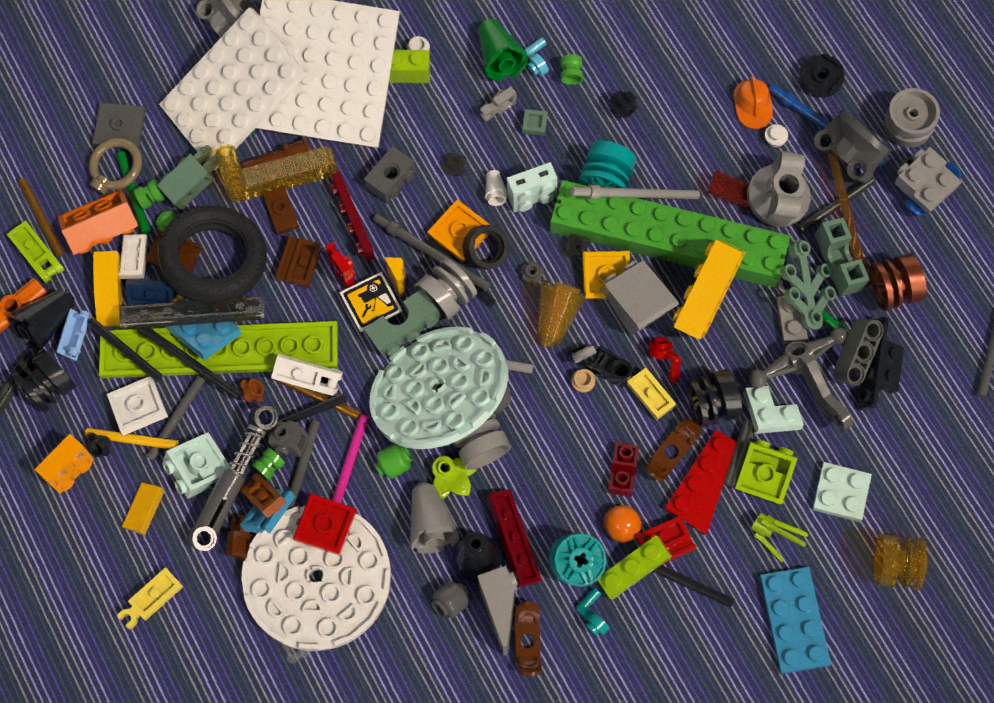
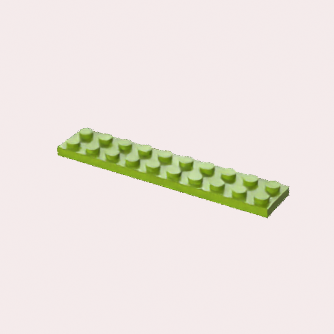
(250, 352)

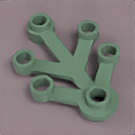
(810, 312)

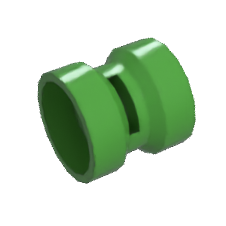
(571, 69)
(149, 194)
(268, 464)

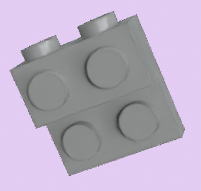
(927, 180)

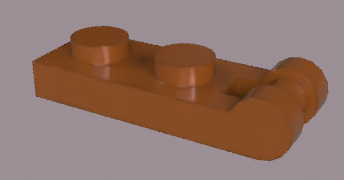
(262, 495)

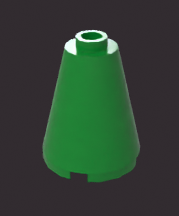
(500, 51)

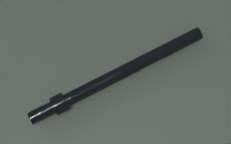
(189, 361)

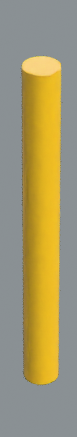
(135, 439)

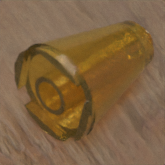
(557, 311)

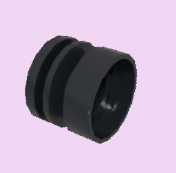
(44, 380)
(720, 396)

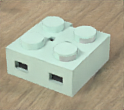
(532, 187)

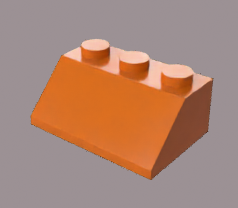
(97, 222)

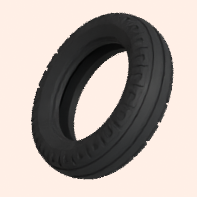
(218, 219)

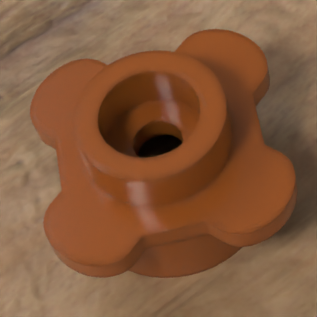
(252, 390)

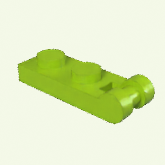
(35, 251)

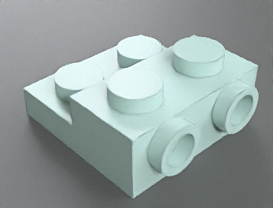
(195, 465)

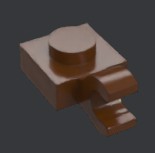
(238, 540)

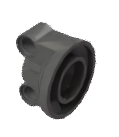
(853, 145)

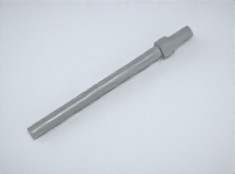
(596, 192)

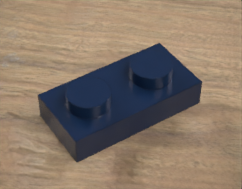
(148, 292)

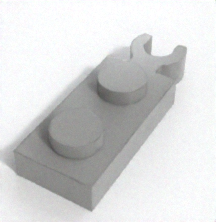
(789, 319)

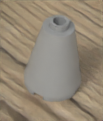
(430, 521)

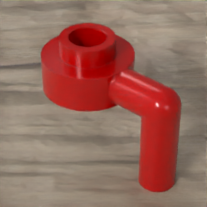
(662, 349)

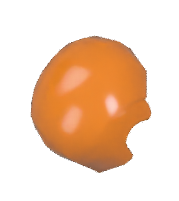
(622, 523)

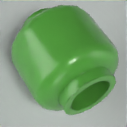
(393, 460)

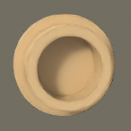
(583, 380)

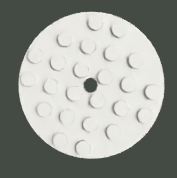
(309, 612)

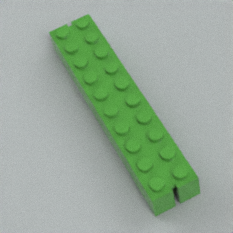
(667, 233)

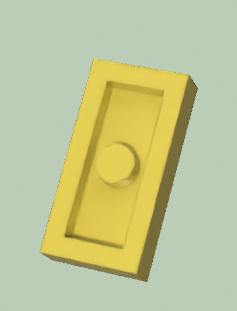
(651, 393)

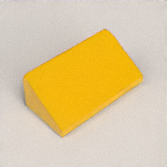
(396, 273)
(143, 508)

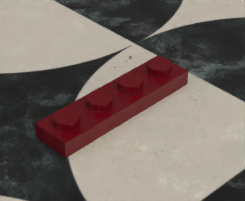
(354, 225)
(513, 538)

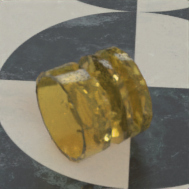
(904, 562)

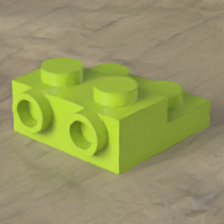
(766, 471)

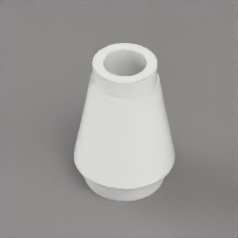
(495, 189)

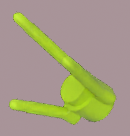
(766, 525)

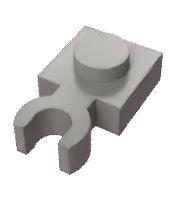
(501, 102)

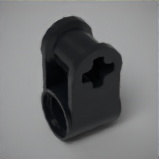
(606, 364)

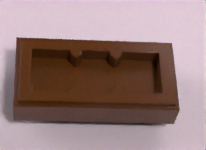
(280, 210)

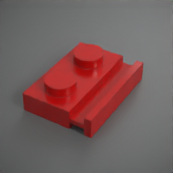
(342, 265)
(673, 535)

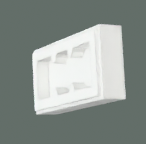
(133, 256)

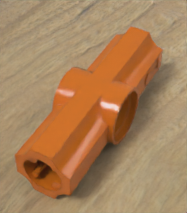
(28, 293)

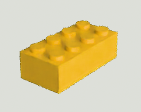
(709, 289)

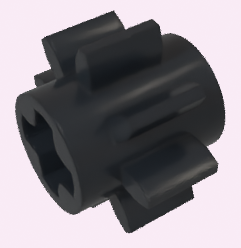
(623, 104)

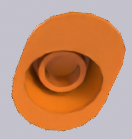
(753, 103)

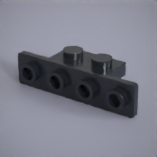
(883, 371)

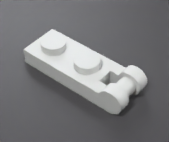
(306, 374)

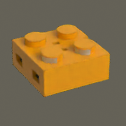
(65, 464)

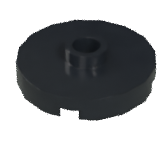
(825, 66)

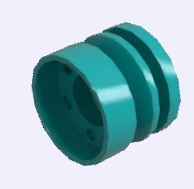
(608, 165)
(564, 566)

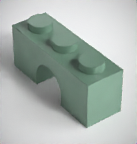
(833, 241)
(390, 337)

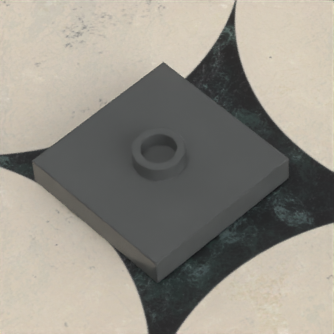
(119, 122)

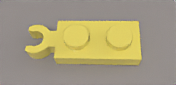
(151, 597)

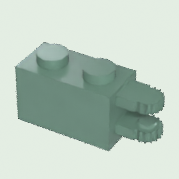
(189, 178)

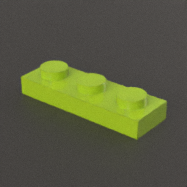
(634, 567)

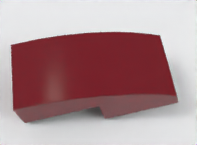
(623, 469)

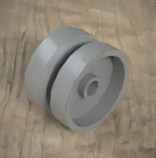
(911, 117)

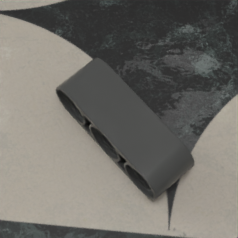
(856, 362)

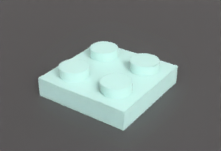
(842, 492)

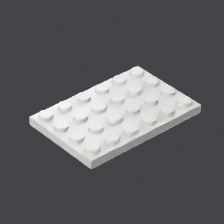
(233, 85)

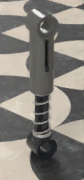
(230, 481)

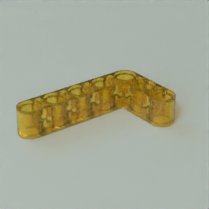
(287, 171)

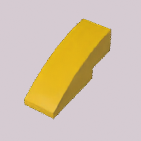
(107, 287)

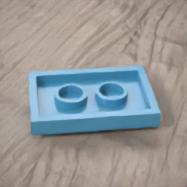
(205, 338)

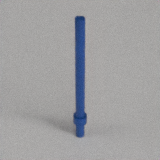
(790, 100)

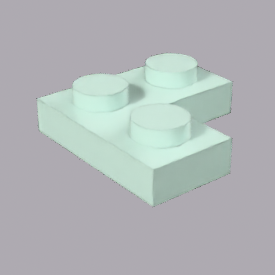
(770, 418)

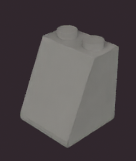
(638, 296)

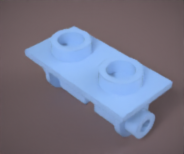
(73, 334)

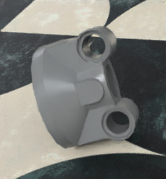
(223, 13)
(768, 199)

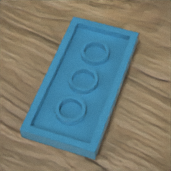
(795, 620)

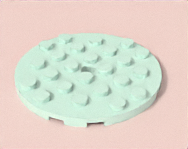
(472, 388)

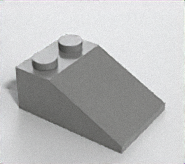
(499, 597)

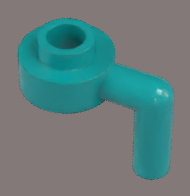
(595, 623)

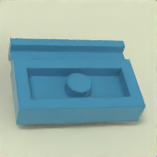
(257, 522)

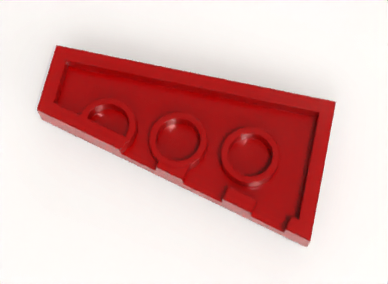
(701, 487)

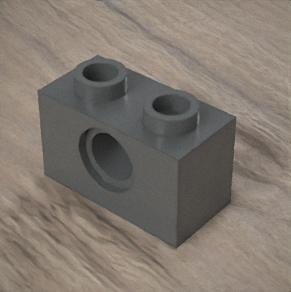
(392, 163)

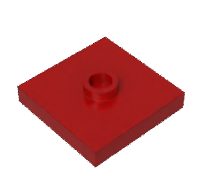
(325, 524)

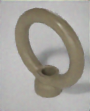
(101, 183)

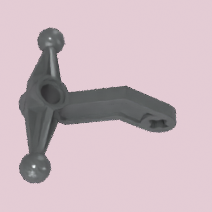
(800, 359)

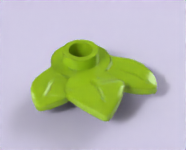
(453, 480)

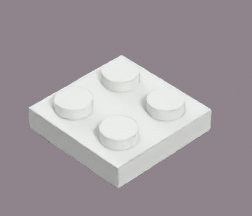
(137, 405)

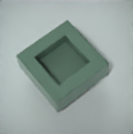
(534, 122)

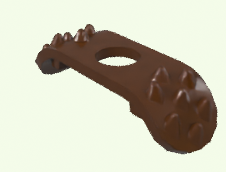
(682, 438)
(527, 622)

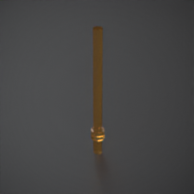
(846, 210)

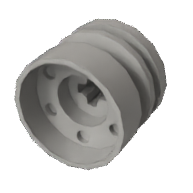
(449, 285)
(483, 445)

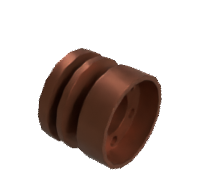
(897, 281)

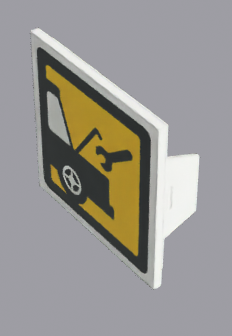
(370, 301)

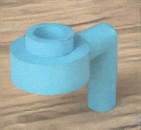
(536, 62)

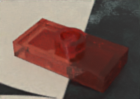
(729, 189)

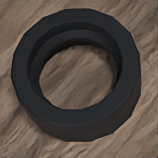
(502, 247)

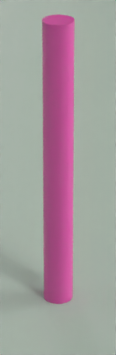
(350, 458)

